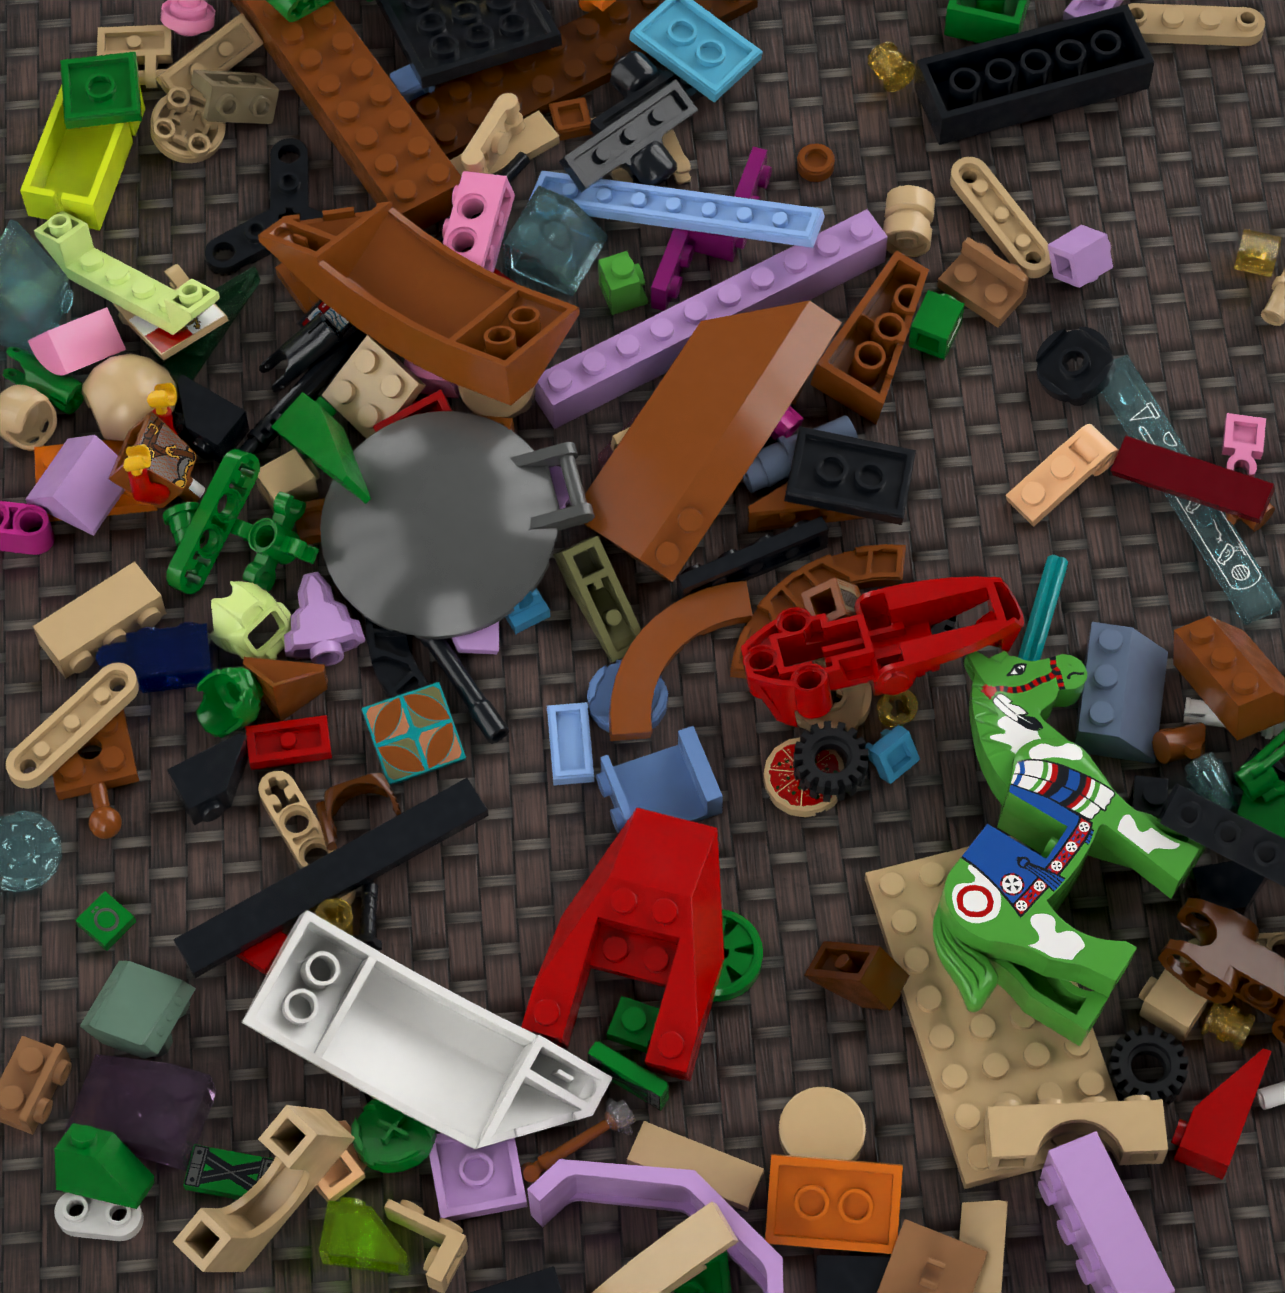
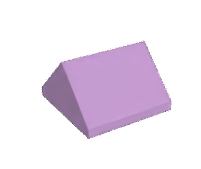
(78, 484)

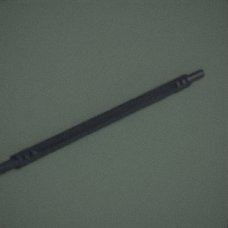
(336, 357)

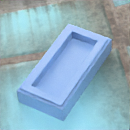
(570, 743)

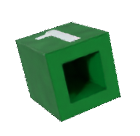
(936, 324)

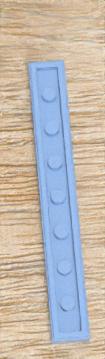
(691, 210)

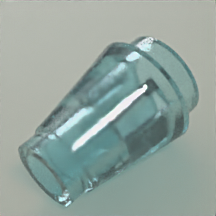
(1210, 780)

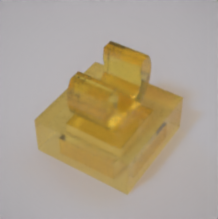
(1257, 253)

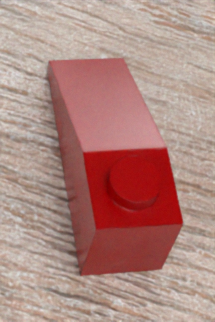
(1217, 1121)

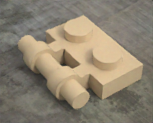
(150, 42)

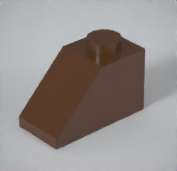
(858, 974)

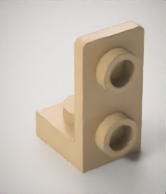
(443, 1261)

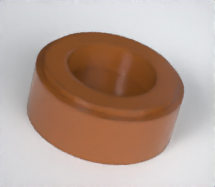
(815, 162)

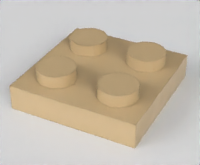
(372, 386)

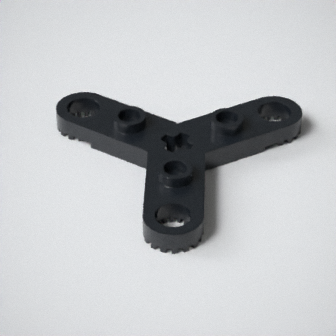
(287, 197)

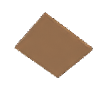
(931, 1263)

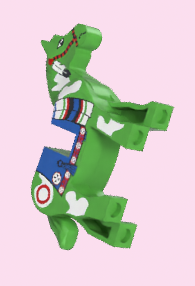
(1003, 898)

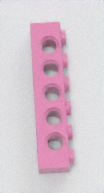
(474, 195)

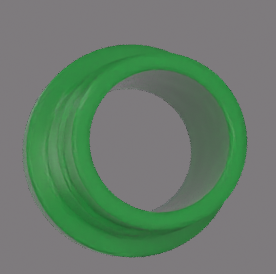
(179, 518)

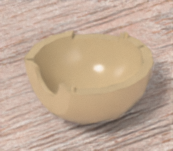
(120, 390)

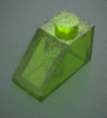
(359, 1239)

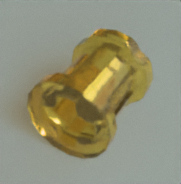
(909, 707)
(337, 913)

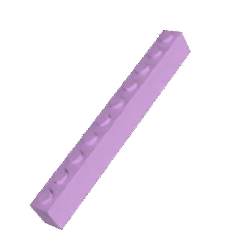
(654, 344)

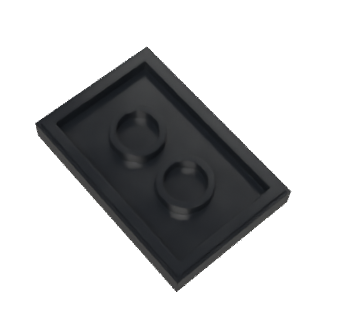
(850, 475)

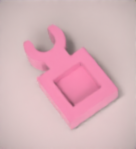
(1243, 441)

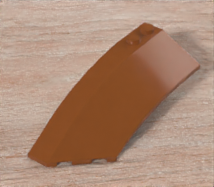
(424, 298)
(704, 430)

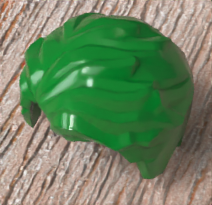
(229, 700)

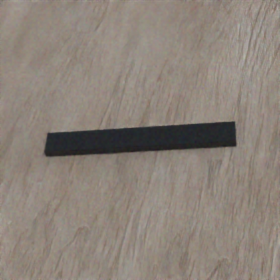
(330, 877)

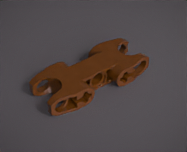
(1228, 961)

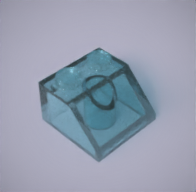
(553, 242)

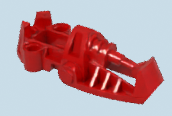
(881, 644)

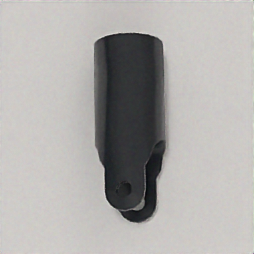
(303, 349)

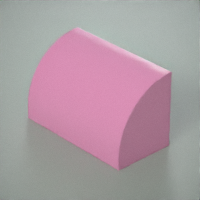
(78, 343)

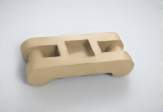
(493, 134)

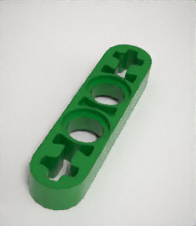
(216, 523)

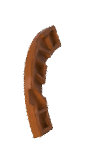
(863, 567)
(660, 643)

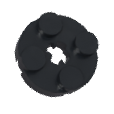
(1077, 385)

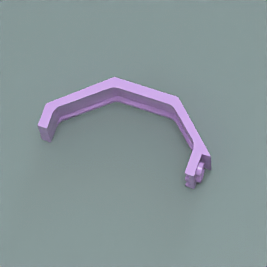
(653, 1189)

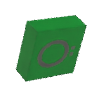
(105, 921)

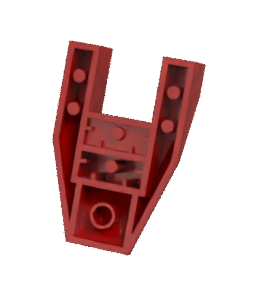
(647, 917)

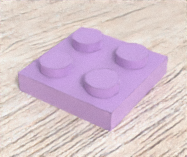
(476, 1180)

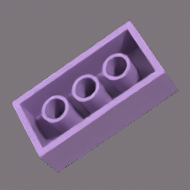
(1100, 1220)

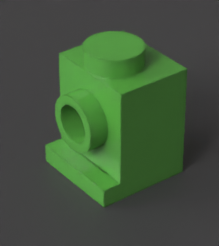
(621, 282)

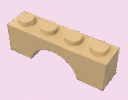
(1128, 1128)

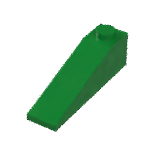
(318, 436)

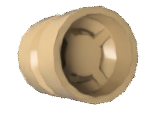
(908, 220)

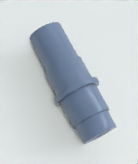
(774, 461)

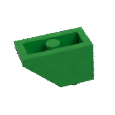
(100, 1167)

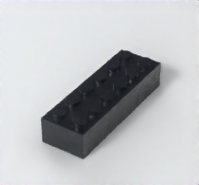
(1033, 74)

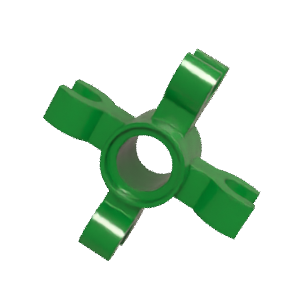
(274, 541)

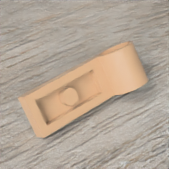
(1061, 473)

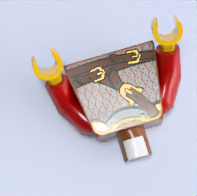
(154, 459)

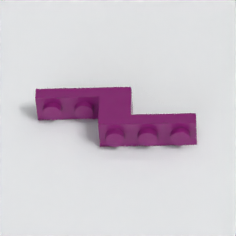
(686, 242)

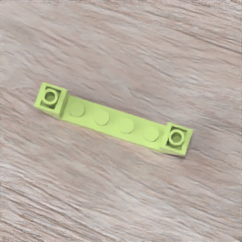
(72, 249)

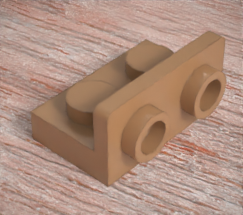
(985, 282)
(31, 1082)

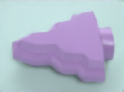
(321, 625)

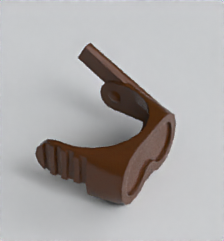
(341, 793)

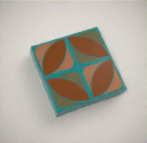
(413, 734)

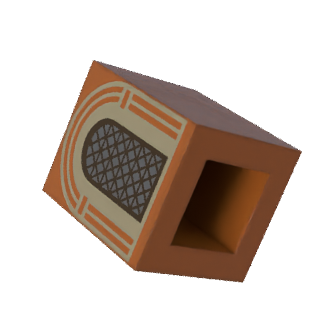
(833, 598)

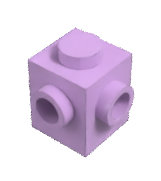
(1080, 256)

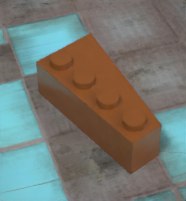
(868, 346)

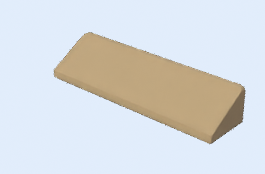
(985, 1228)

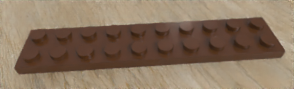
(555, 75)

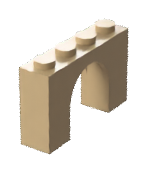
(232, 1236)

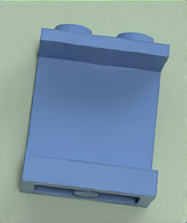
(665, 782)

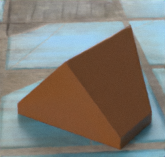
(287, 683)

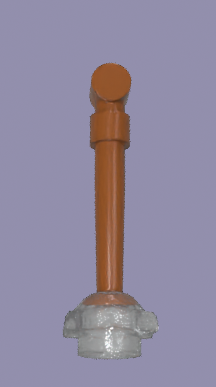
(616, 1117)

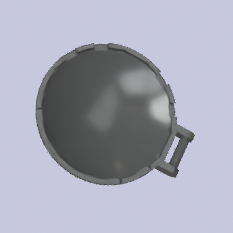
(451, 524)

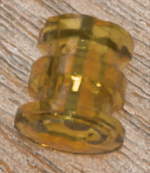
(891, 66)
(1228, 1024)

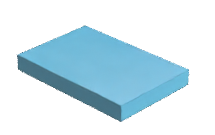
(696, 46)

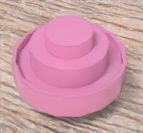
(188, 16)

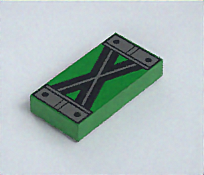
(629, 1075)
(223, 1171)

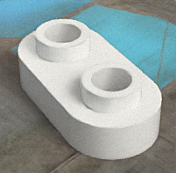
(97, 1219)

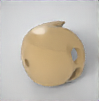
(24, 416)

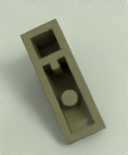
(599, 595)

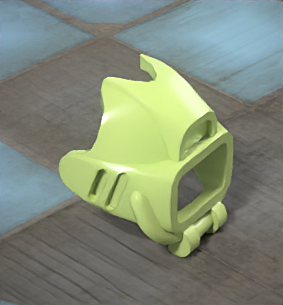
(240, 613)

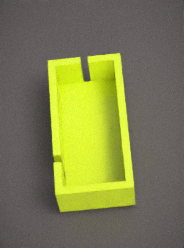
(77, 167)

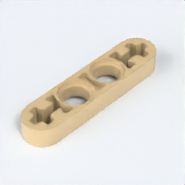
(301, 842)

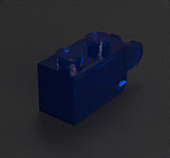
(164, 656)

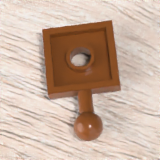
(110, 769)

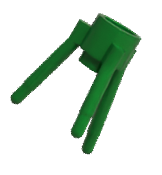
(1258, 775)

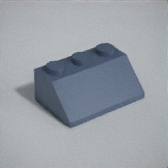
(1121, 693)

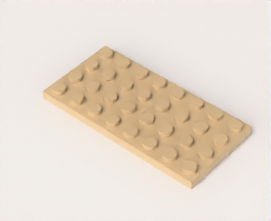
(978, 1054)

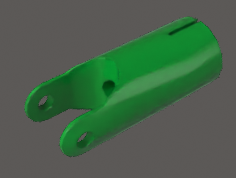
(62, 390)

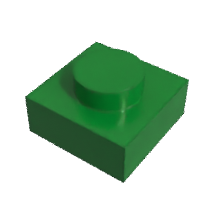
(633, 1024)

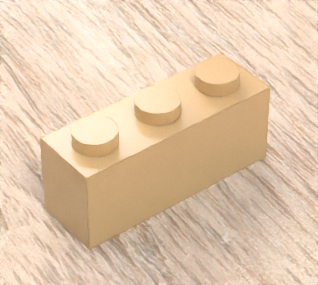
(99, 618)

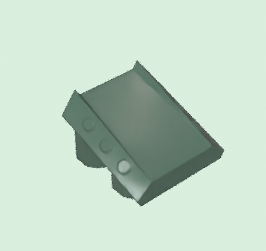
(138, 1010)

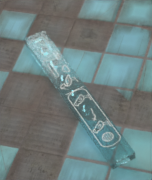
(1208, 527)

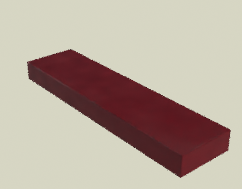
(1193, 479)

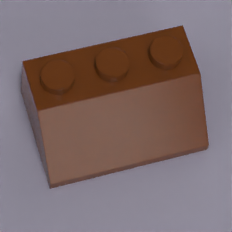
(1230, 675)

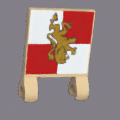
(163, 342)

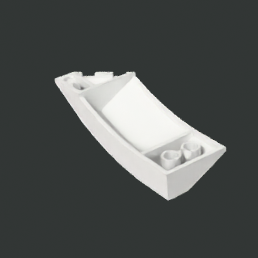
(416, 1041)

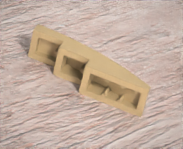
(675, 1255)

